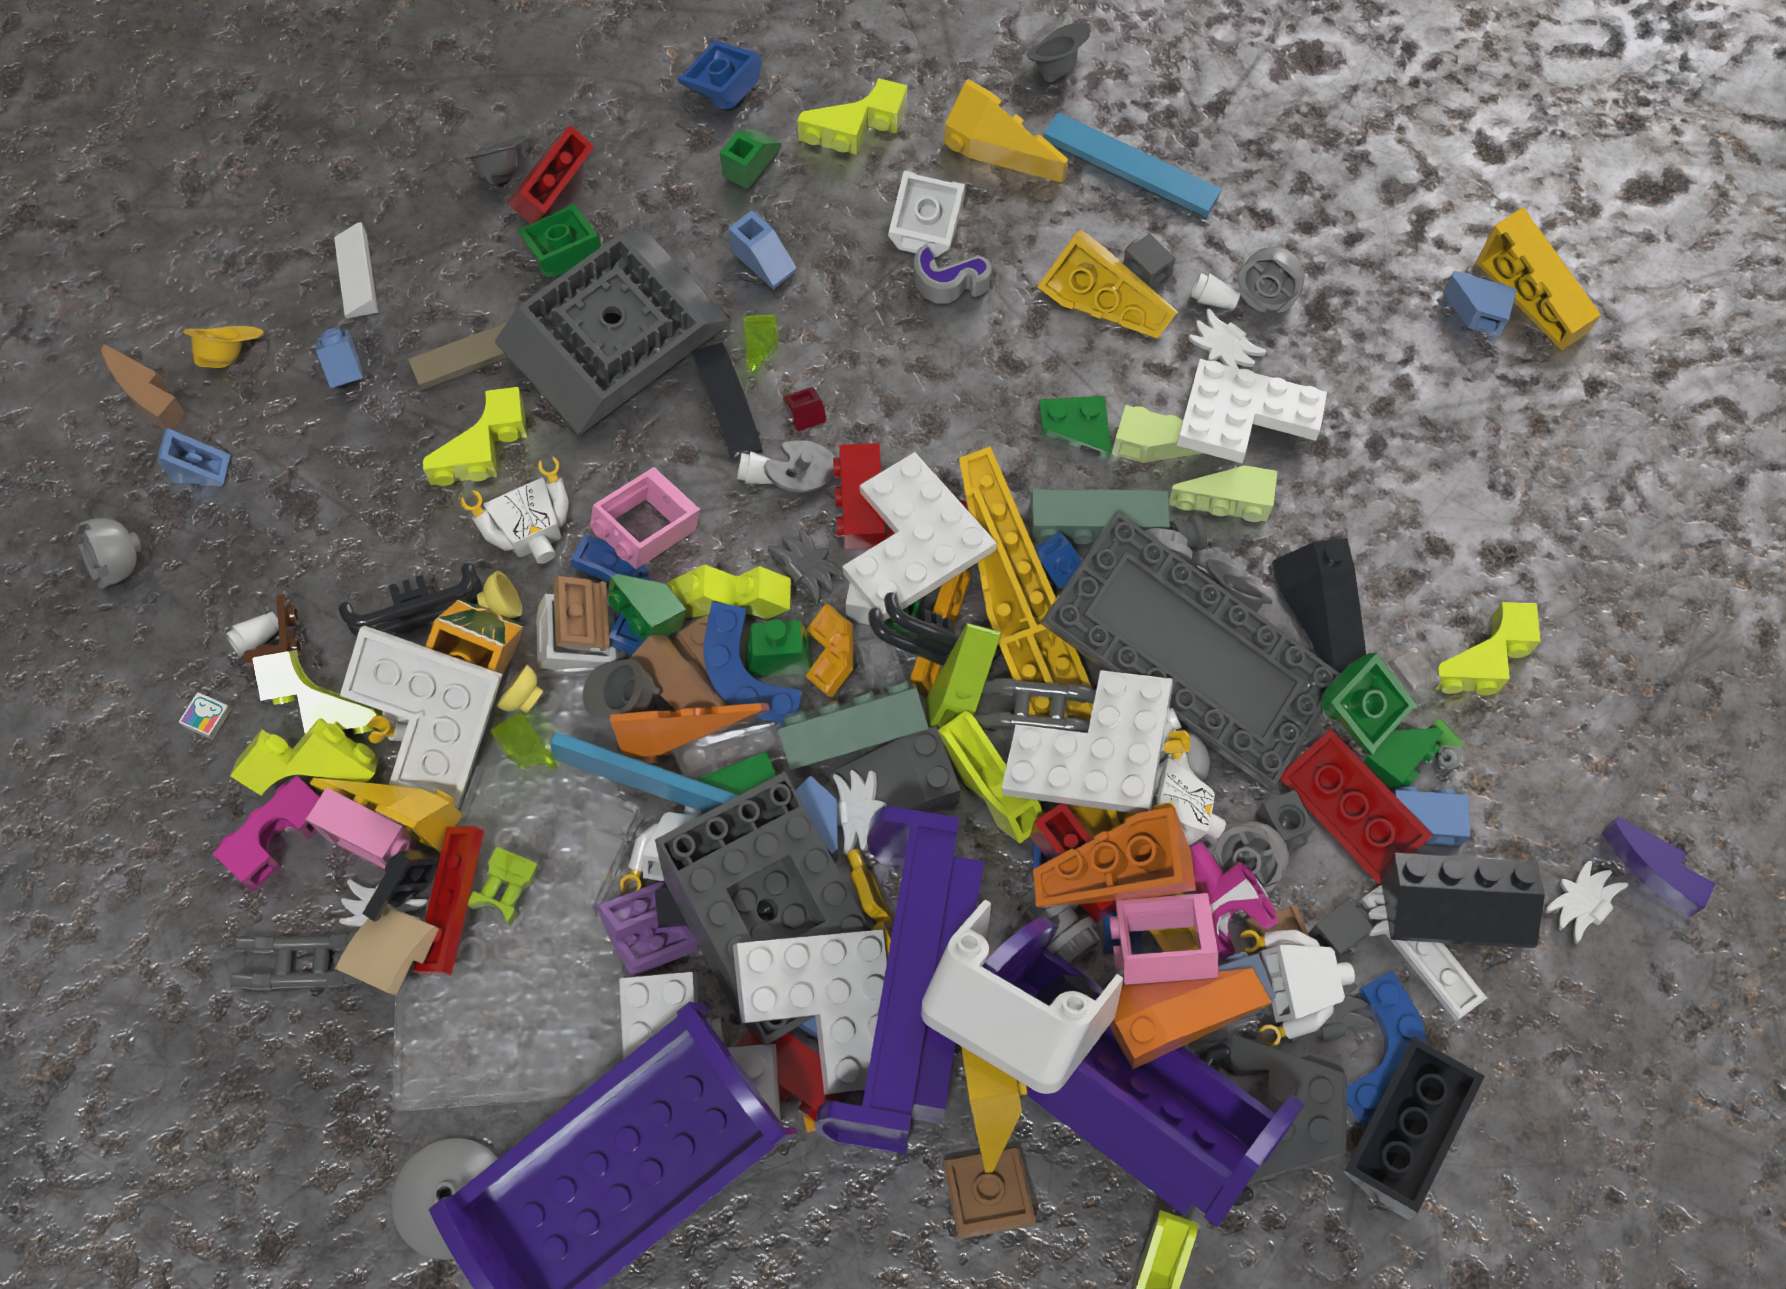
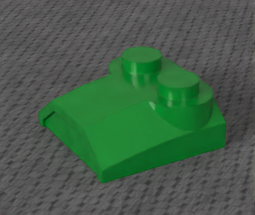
(560, 241)
(1367, 701)

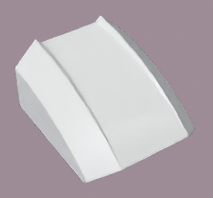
(926, 213)
(556, 657)

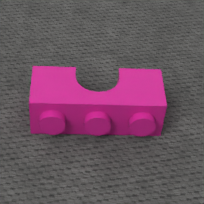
(247, 849)

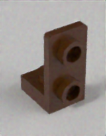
(287, 620)

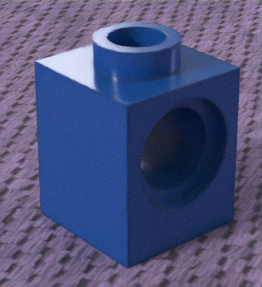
(1058, 558)

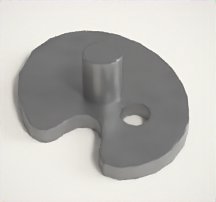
(808, 462)

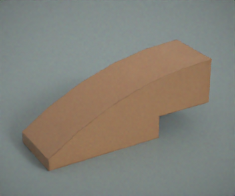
(144, 389)
(678, 680)

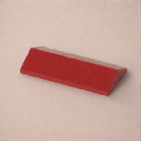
(1354, 804)

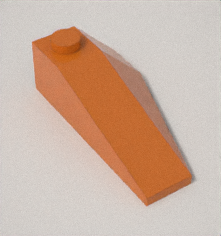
(658, 732)
(1129, 862)
(1170, 1014)

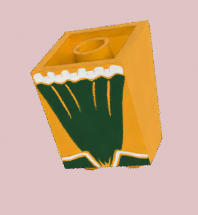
(476, 635)

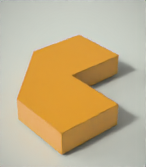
(836, 660)

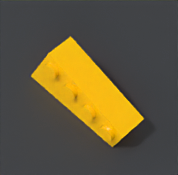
(1545, 287)

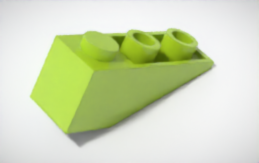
(962, 676)

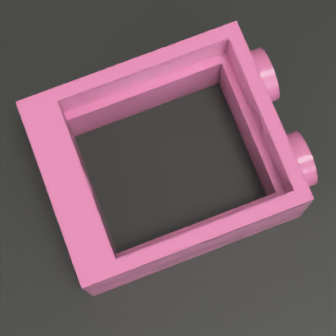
(664, 497)
(359, 829)
(1165, 913)

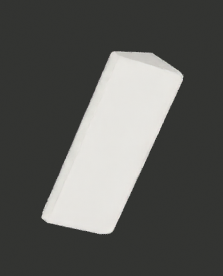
(355, 272)

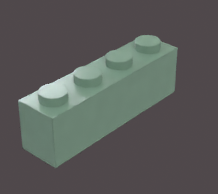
(1084, 513)
(852, 725)

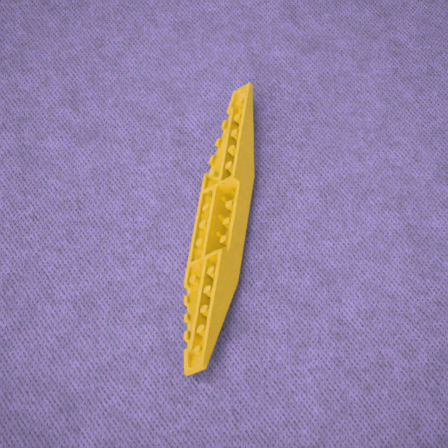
(1015, 604)

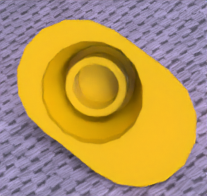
(219, 345)

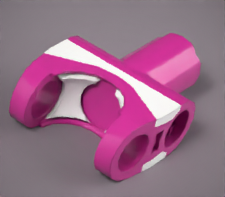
(1228, 893)

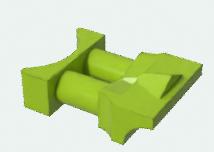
(507, 869)

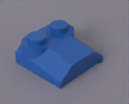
(723, 74)

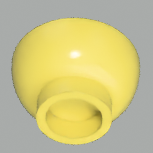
(500, 596)
(521, 693)

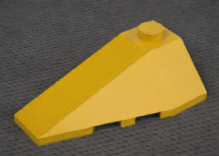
(990, 135)
(1100, 284)
(417, 810)
(994, 1106)

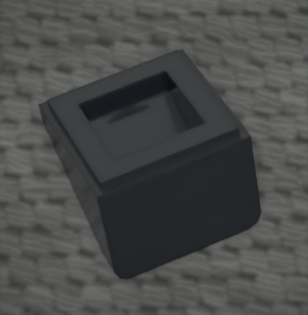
(1065, 984)

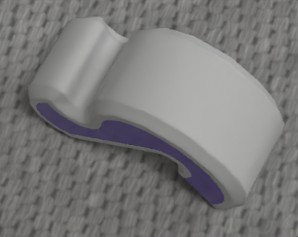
(949, 282)

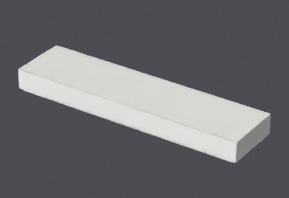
(1437, 969)

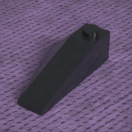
(1324, 597)

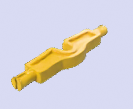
(871, 896)

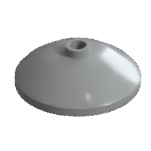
(418, 1186)

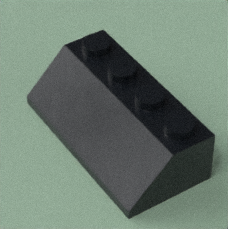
(1463, 900)
(1413, 1128)

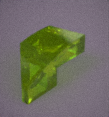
(760, 339)
(522, 743)

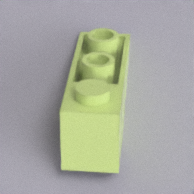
(1148, 436)
(1233, 492)

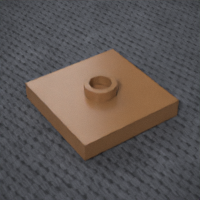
(988, 1201)

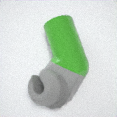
(1451, 746)

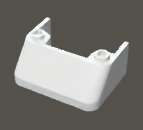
(1004, 1023)

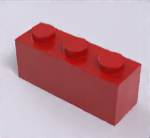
(550, 174)
(860, 522)
(1058, 833)
(797, 1073)

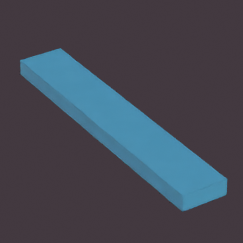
(1132, 164)
(637, 774)

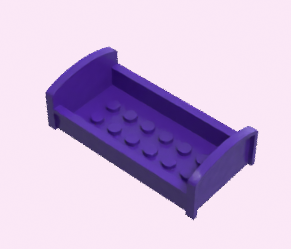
(908, 1058)
(1164, 1123)
(613, 1166)

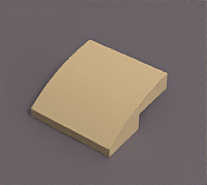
(386, 948)

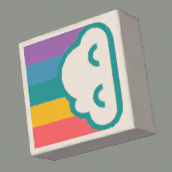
(205, 715)

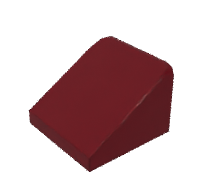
(805, 408)

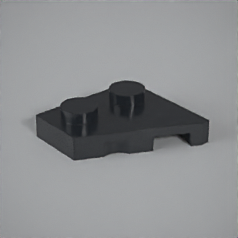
(405, 877)

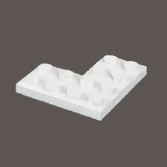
(1231, 399)
(931, 537)
(440, 697)
(1107, 766)
(822, 977)
(652, 1003)

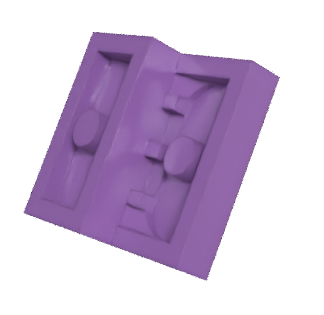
(636, 935)

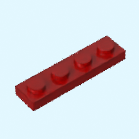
(450, 897)

